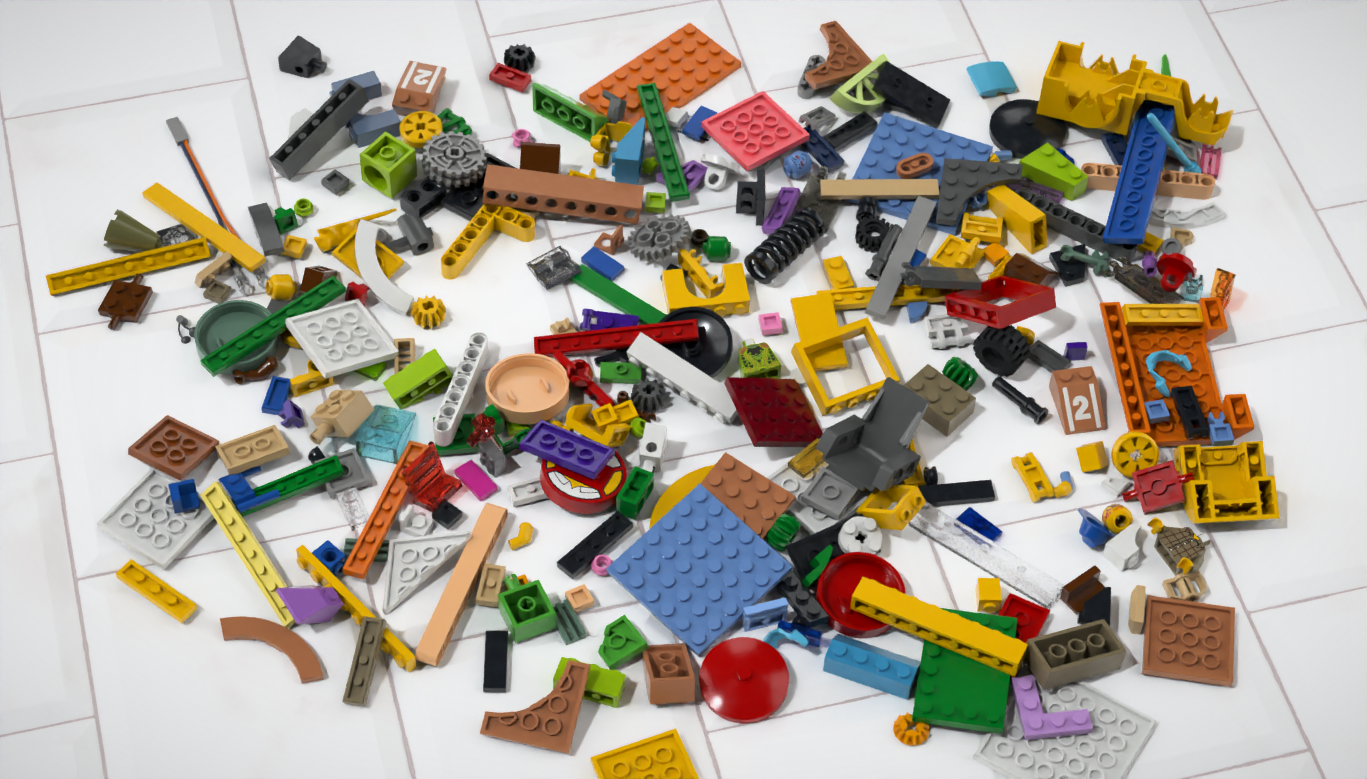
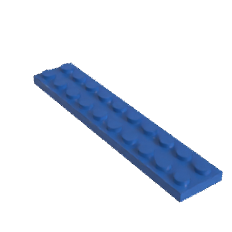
(1139, 176)

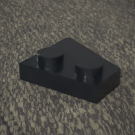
(1070, 271)

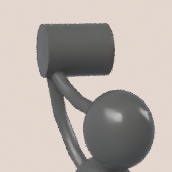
(184, 321)

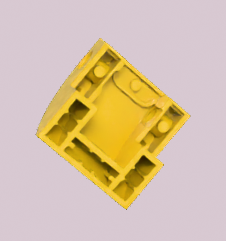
(1227, 484)

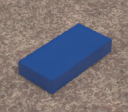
(693, 127)
(602, 263)
(276, 395)

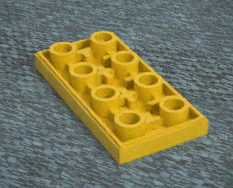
(813, 317)

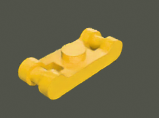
(1032, 476)

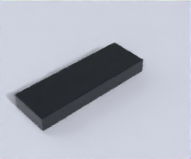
(495, 661)

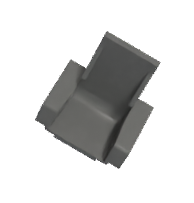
(875, 448)

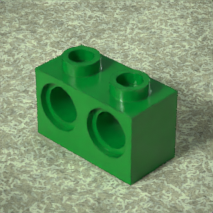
(635, 492)

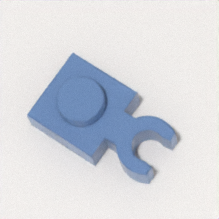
(1219, 433)

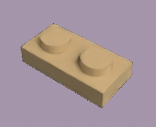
(208, 274)
(490, 585)

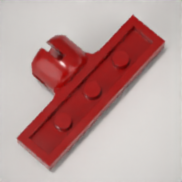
(581, 375)

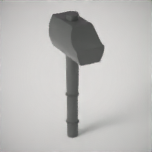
(415, 235)

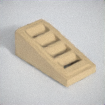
(402, 343)

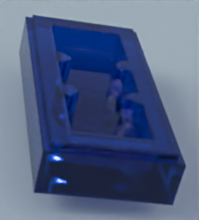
(980, 524)
(813, 636)

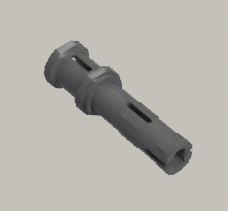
(881, 258)

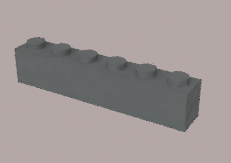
(319, 129)

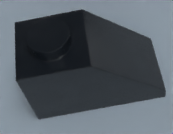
(1096, 608)

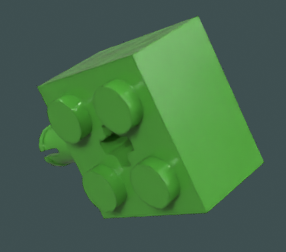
(526, 609)

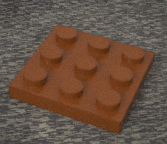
(173, 447)

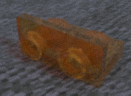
(1223, 286)

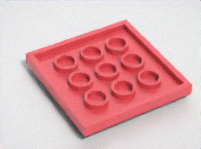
(755, 130)

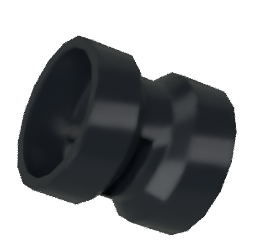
(866, 207)

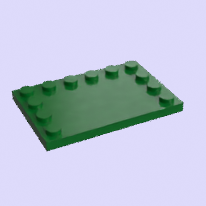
(962, 690)

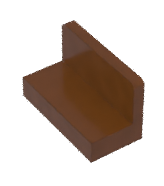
(1082, 589)

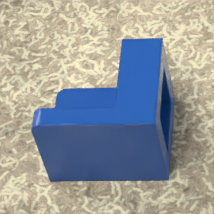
(184, 496)

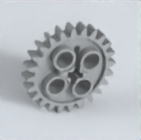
(659, 237)

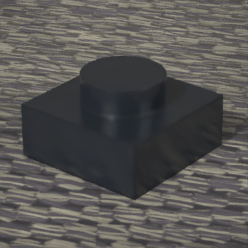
(447, 514)

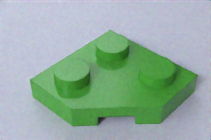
(621, 643)

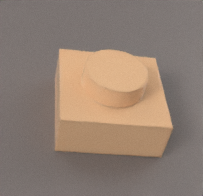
(579, 598)

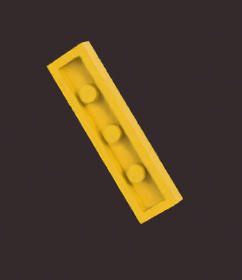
(1162, 314)
(156, 591)

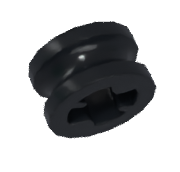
(930, 475)

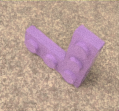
(1039, 725)

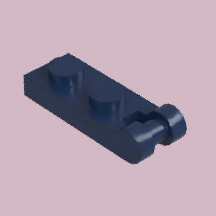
(1117, 150)

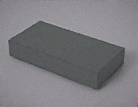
(1047, 357)

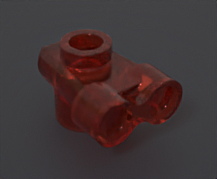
(483, 429)

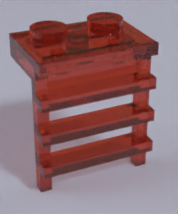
(430, 488)

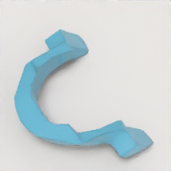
(1165, 355)
(777, 634)

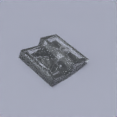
(553, 267)

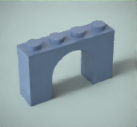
(367, 128)

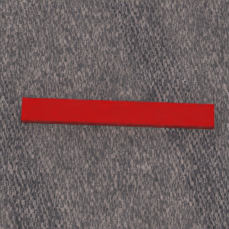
(616, 338)

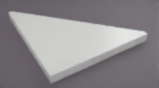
(414, 560)

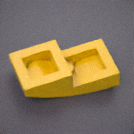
(617, 414)

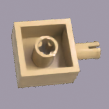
(340, 414)

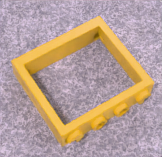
(832, 337)

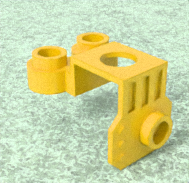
(601, 142)

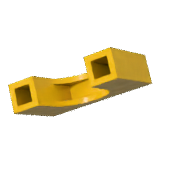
(731, 301)

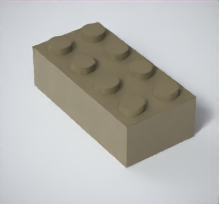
(1074, 654)

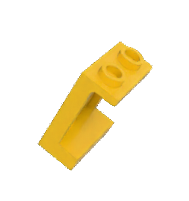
(579, 420)

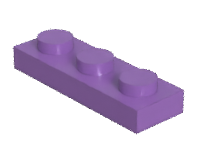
(781, 209)

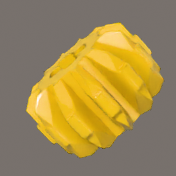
(428, 311)

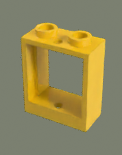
(897, 519)

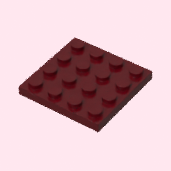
(773, 411)

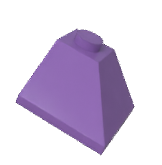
(310, 603)

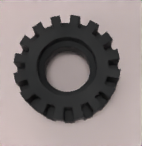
(871, 225)

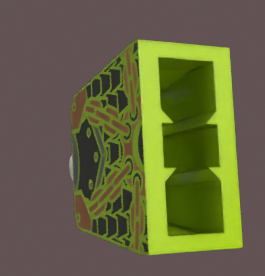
(758, 360)

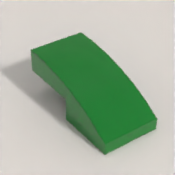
(818, 564)

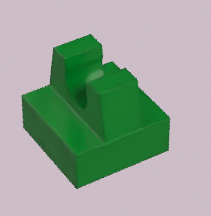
(285, 220)

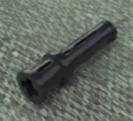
(1026, 404)

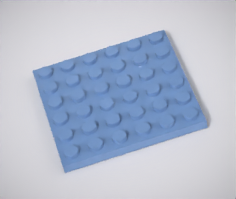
(902, 138)
(699, 569)

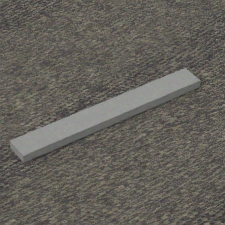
(902, 252)

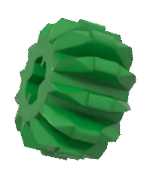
(960, 372)
(783, 532)

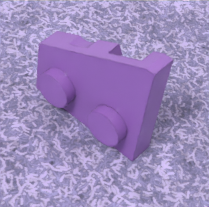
(693, 173)

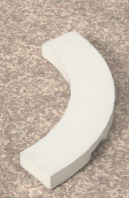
(1191, 219)
(372, 273)

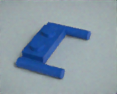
(241, 492)

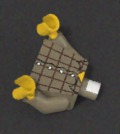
(1179, 547)

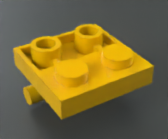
(957, 253)

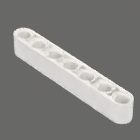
(460, 389)

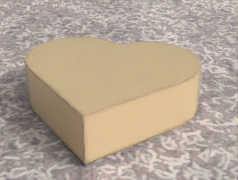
(1183, 235)

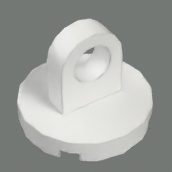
(717, 166)

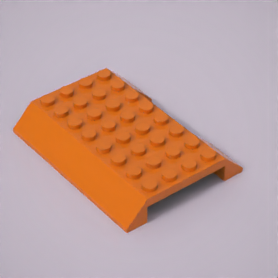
(1132, 346)

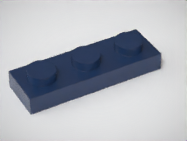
(822, 151)

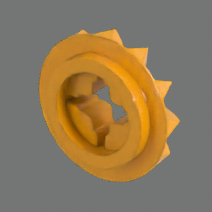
(910, 737)

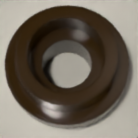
(698, 237)

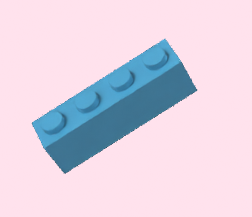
(871, 666)

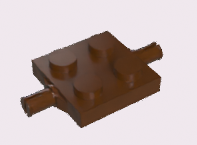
(125, 301)

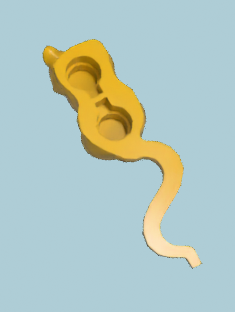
(335, 234)

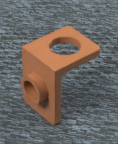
(616, 241)

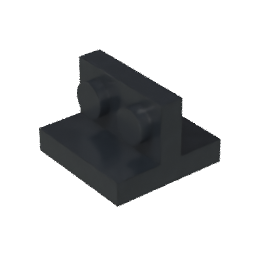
(752, 197)

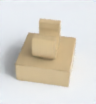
(562, 327)

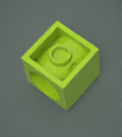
(388, 165)

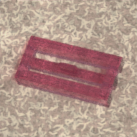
(1211, 151)

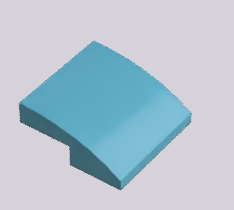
(991, 78)

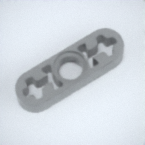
(809, 93)

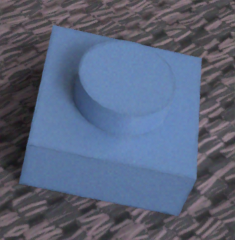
(1156, 411)

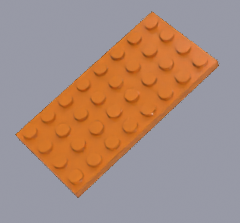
(679, 65)

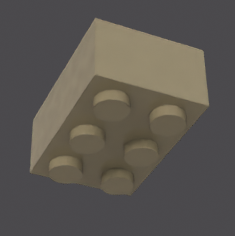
(948, 401)

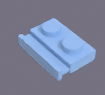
(764, 614)

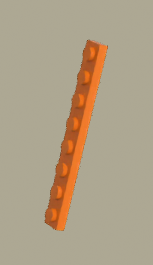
(382, 515)

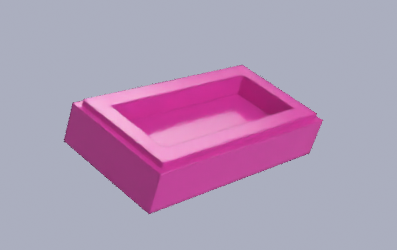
(475, 480)

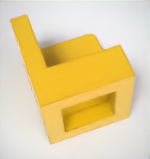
(1092, 456)

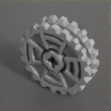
(454, 159)

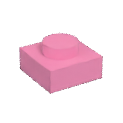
(770, 323)

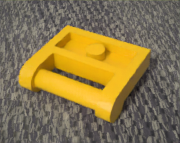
(982, 227)

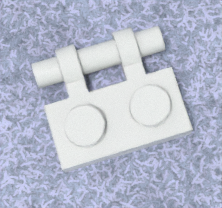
(943, 325)

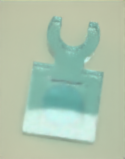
(1192, 289)

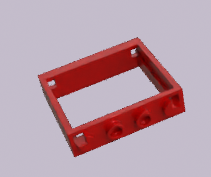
(973, 305)

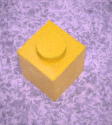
(988, 595)

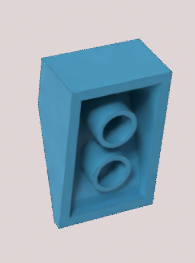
(630, 155)

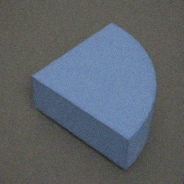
(916, 310)

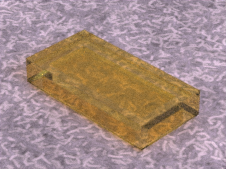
(807, 460)

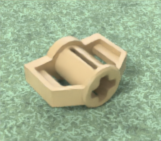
(1185, 587)

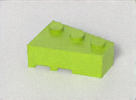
(1055, 171)
(419, 379)

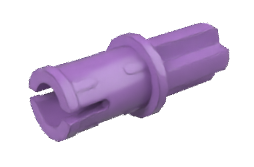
(1149, 263)

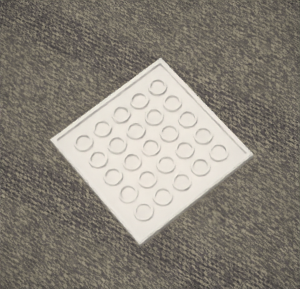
(1103, 754)

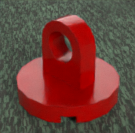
(1174, 269)

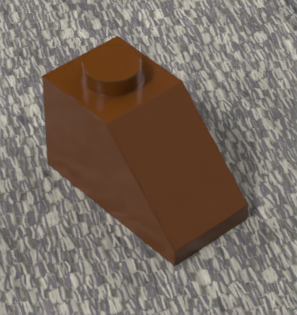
(314, 276)

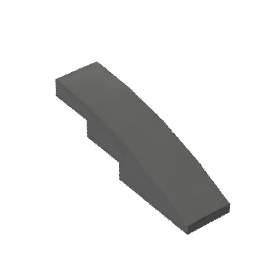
(266, 229)

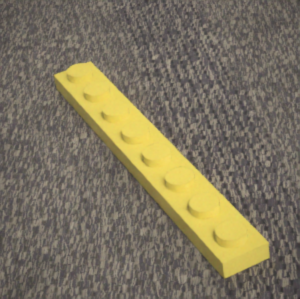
(247, 548)

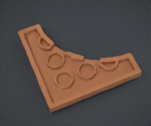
(843, 60)
(548, 722)

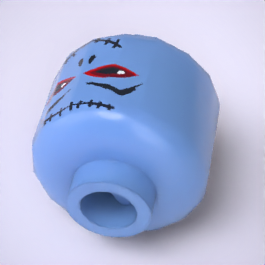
(797, 164)

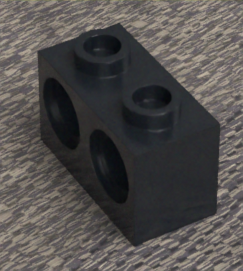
(422, 198)

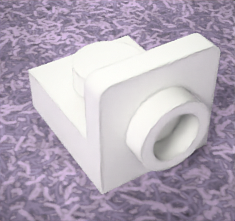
(414, 523)

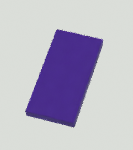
(567, 449)

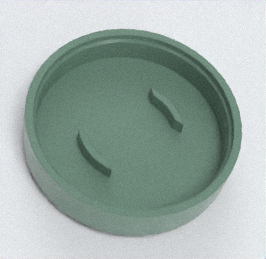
(227, 322)

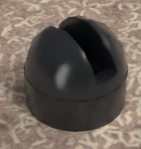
(315, 454)

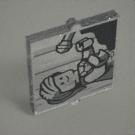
(175, 234)

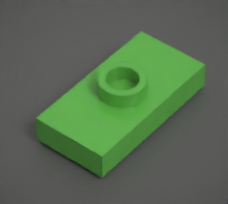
(619, 373)

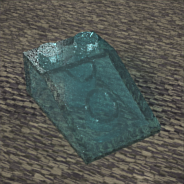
(384, 434)

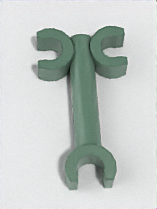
(1096, 259)

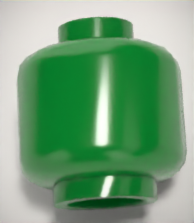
(717, 248)

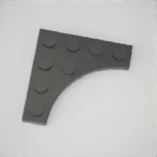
(967, 179)

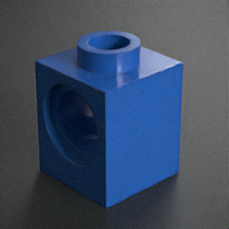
(329, 552)

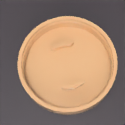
(527, 388)

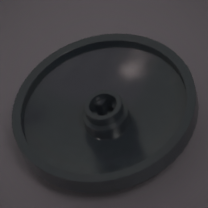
(1021, 130)
(714, 344)

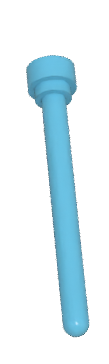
(1189, 166)

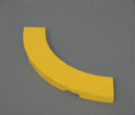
(677, 492)

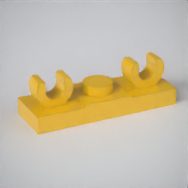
(698, 273)

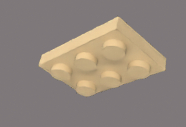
(252, 450)

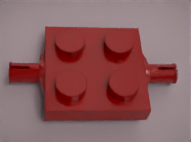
(1158, 487)

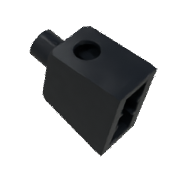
(301, 58)

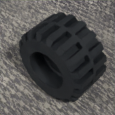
(1001, 350)

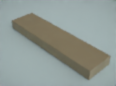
(364, 661)

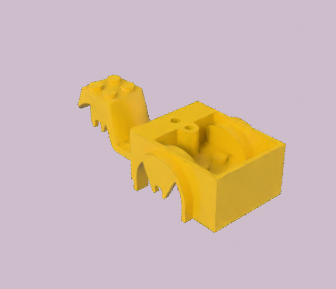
(1109, 99)

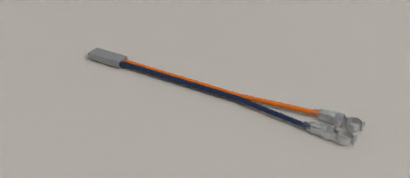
(181, 139)

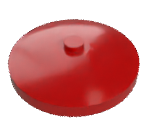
(744, 680)

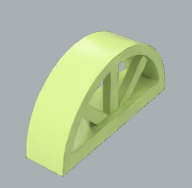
(858, 105)

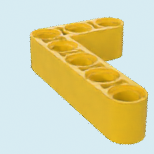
(479, 230)

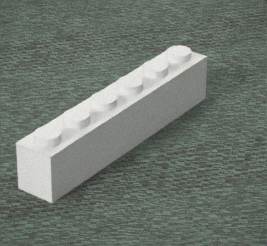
(682, 376)

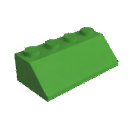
(566, 111)

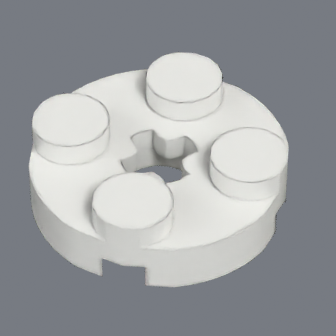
(863, 526)

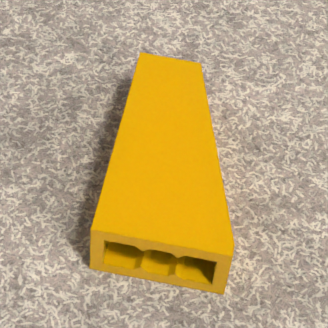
(1019, 217)

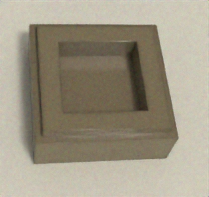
(217, 292)

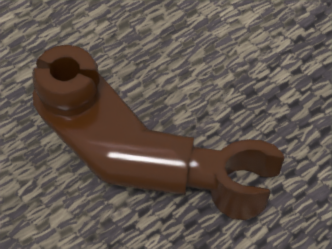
(260, 374)
(623, 396)

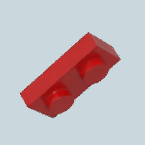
(510, 77)

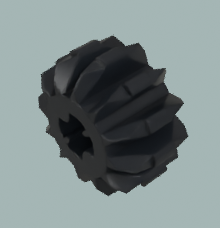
(519, 57)

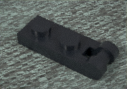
(1189, 412)

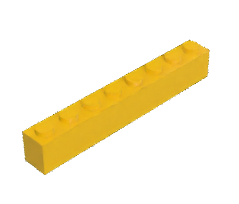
(939, 626)

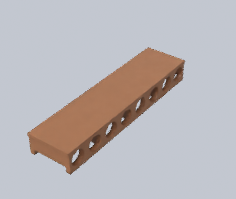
(563, 190)

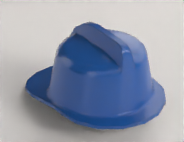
(1092, 529)

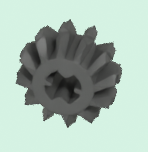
(648, 395)

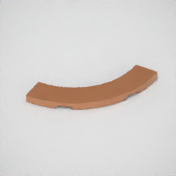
(277, 637)

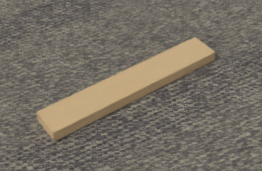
(879, 188)

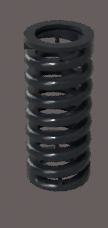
(804, 228)

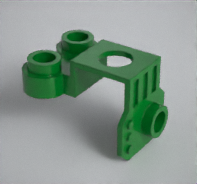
(499, 427)

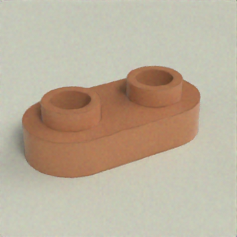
(912, 166)

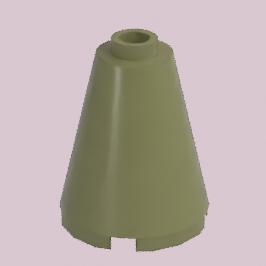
(130, 234)

